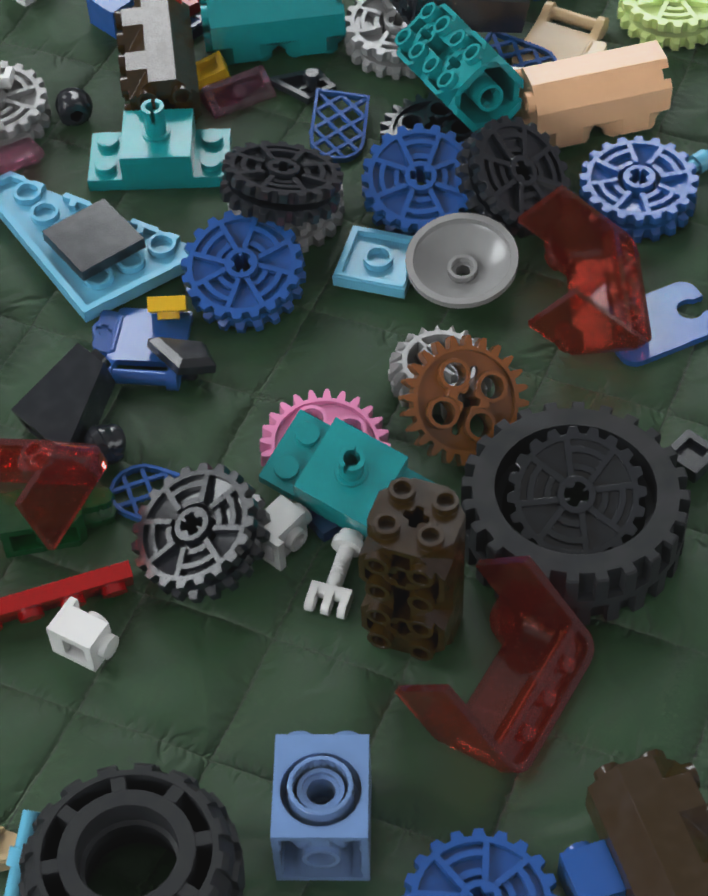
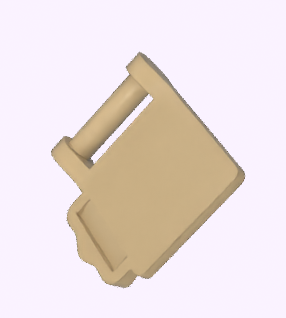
(563, 40)

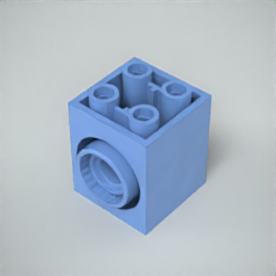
(322, 807)

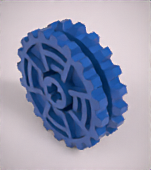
(396, 168)
(641, 186)
(236, 297)
(479, 868)

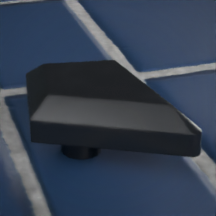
(302, 84)
(183, 356)

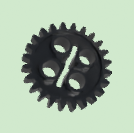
(427, 112)

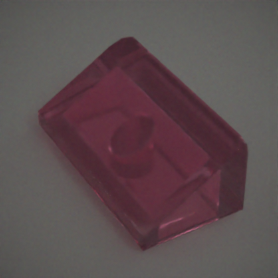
(237, 92)
(20, 155)

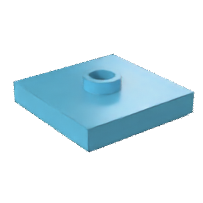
(374, 262)

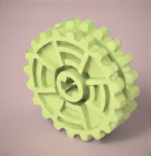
(667, 21)

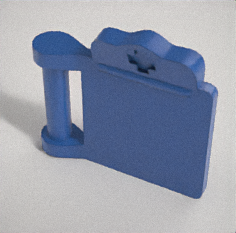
(124, 340)

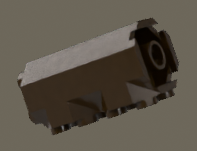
(157, 55)
(413, 568)
(653, 824)

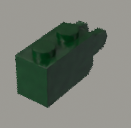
(20, 538)

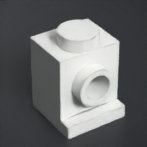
(287, 530)
(81, 636)

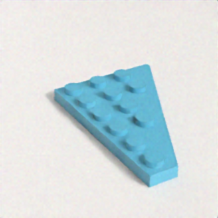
(31, 208)

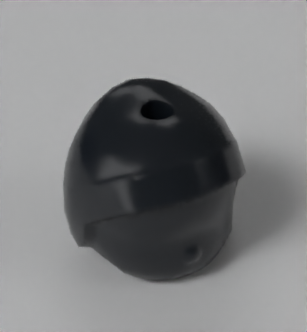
(74, 106)
(109, 439)

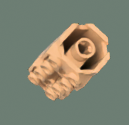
(605, 89)

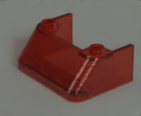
(603, 274)
(58, 481)
(527, 682)

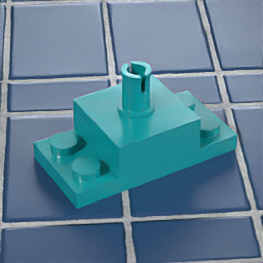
(158, 152)
(333, 469)

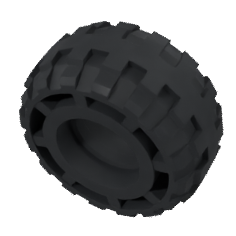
(128, 809)

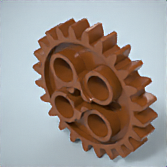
(431, 388)

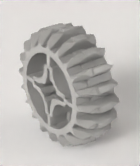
(407, 353)

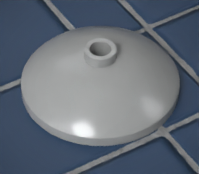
(459, 246)

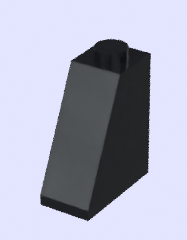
(68, 397)

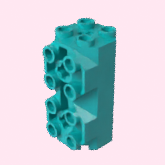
(256, 27)
(459, 66)

